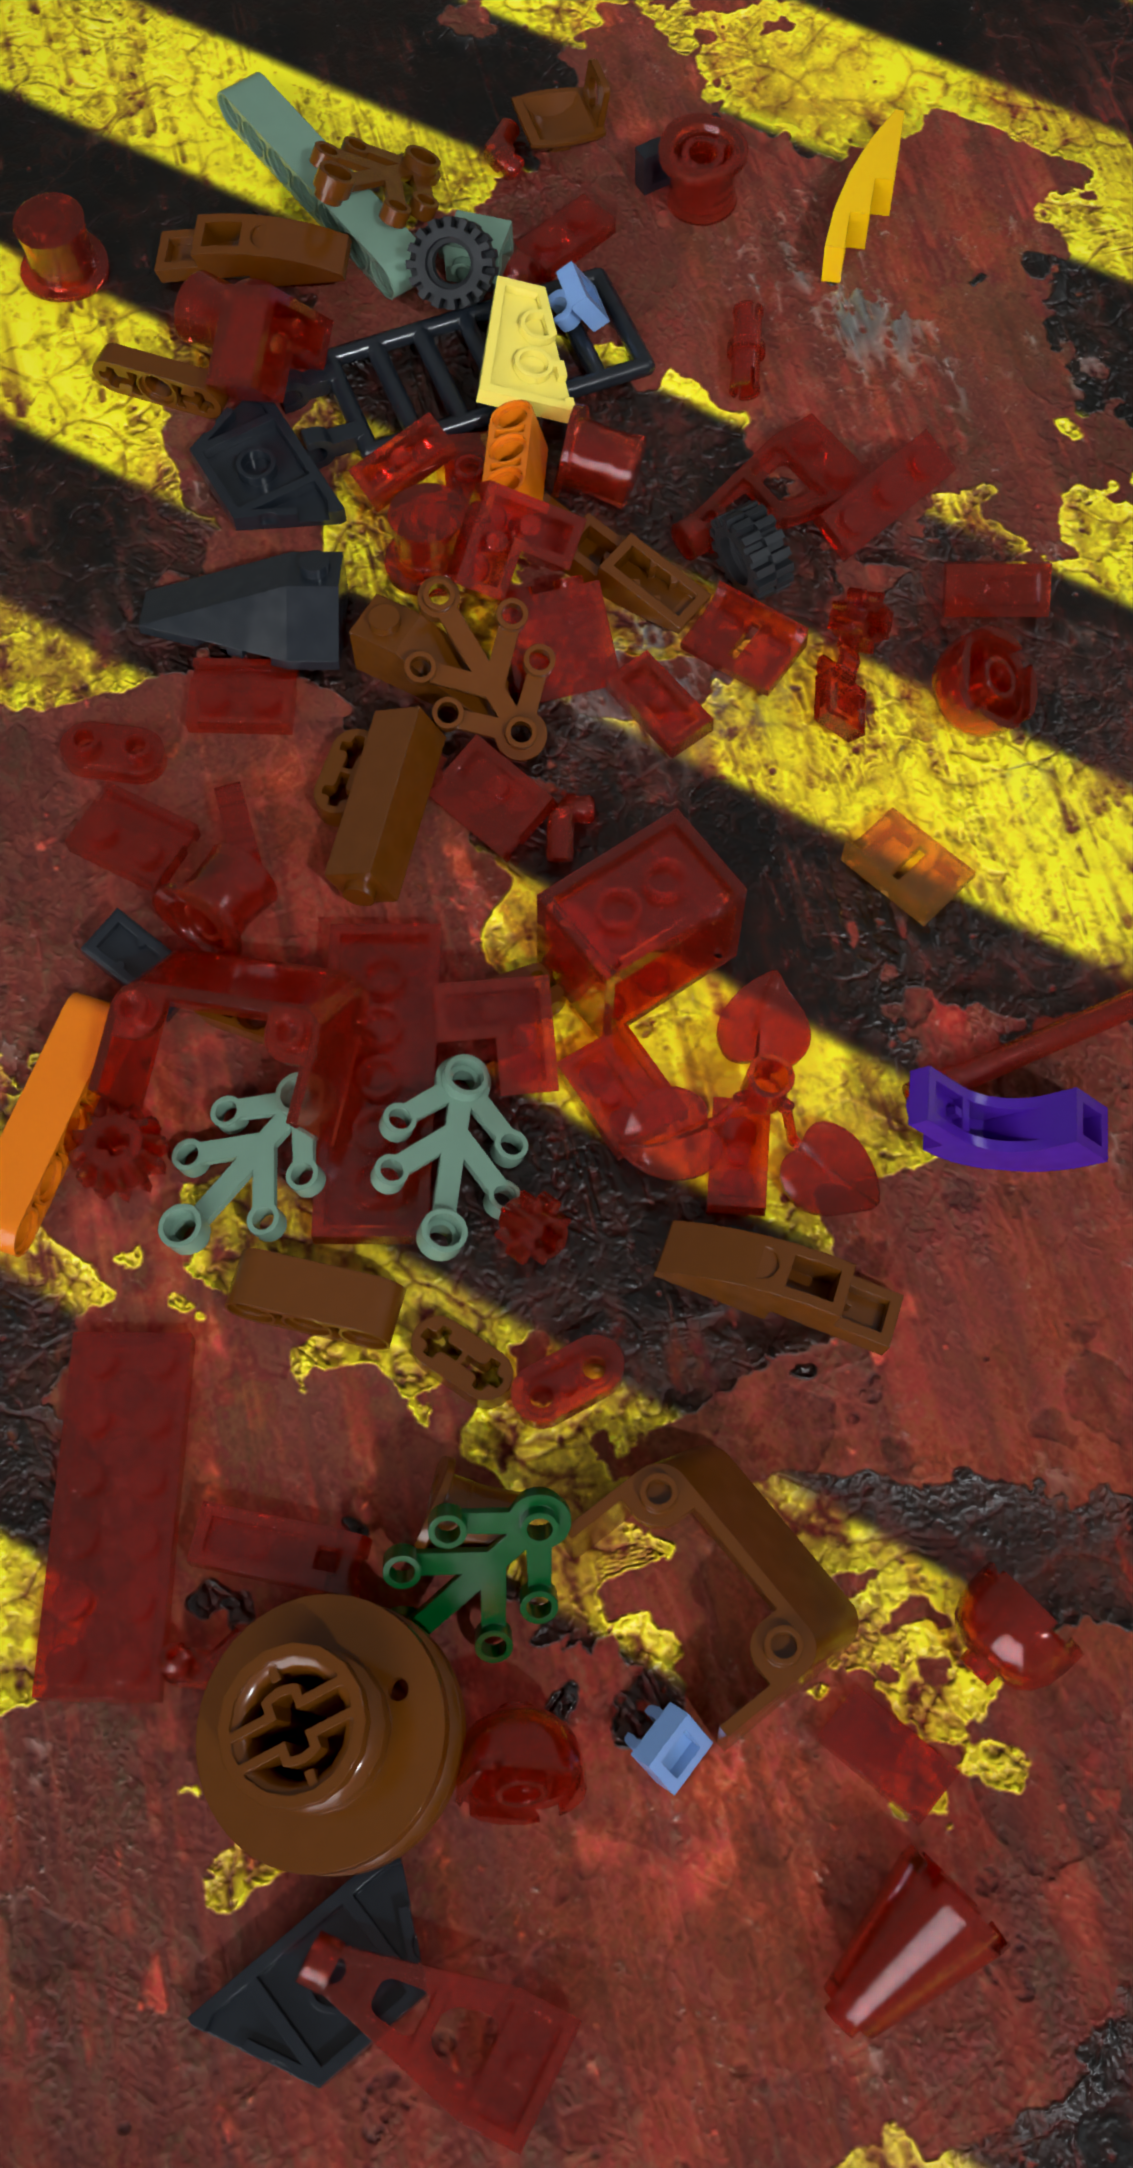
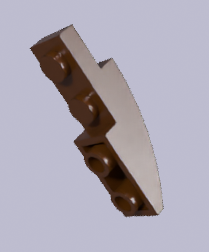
(254, 246)
(780, 1277)

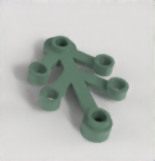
(453, 1147)
(252, 1156)

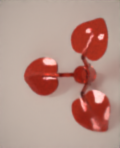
(768, 1028)

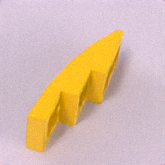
(864, 193)

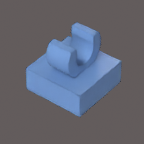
(578, 300)
(670, 1746)

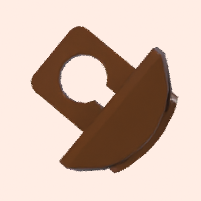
(566, 115)

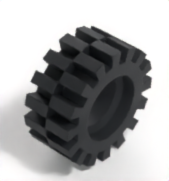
(423, 257)
(752, 550)

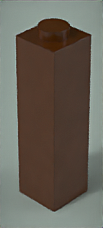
(385, 806)

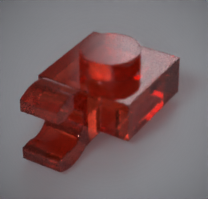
(838, 699)

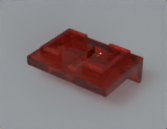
(727, 624)

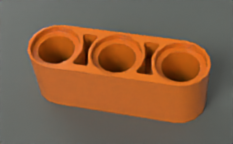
(516, 449)

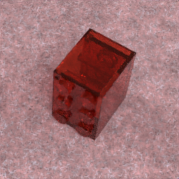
(639, 923)

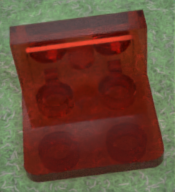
(576, 629)

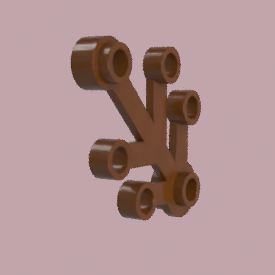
(375, 169)
(484, 677)

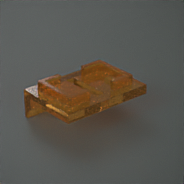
(888, 847)

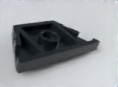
(263, 471)
(296, 2027)

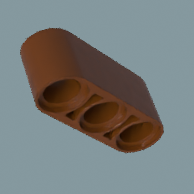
(315, 1298)

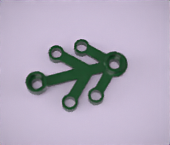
(485, 1566)

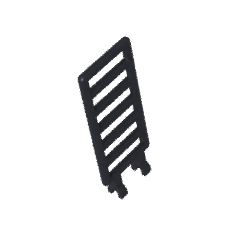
(356, 434)

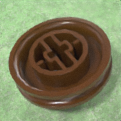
(372, 1768)

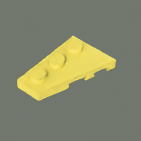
(522, 352)

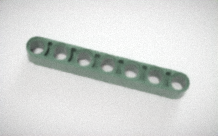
(284, 146)

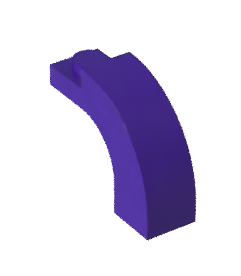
(1006, 1133)

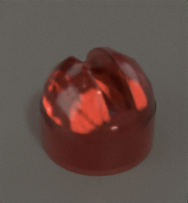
(523, 268)

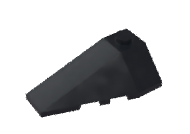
(272, 607)

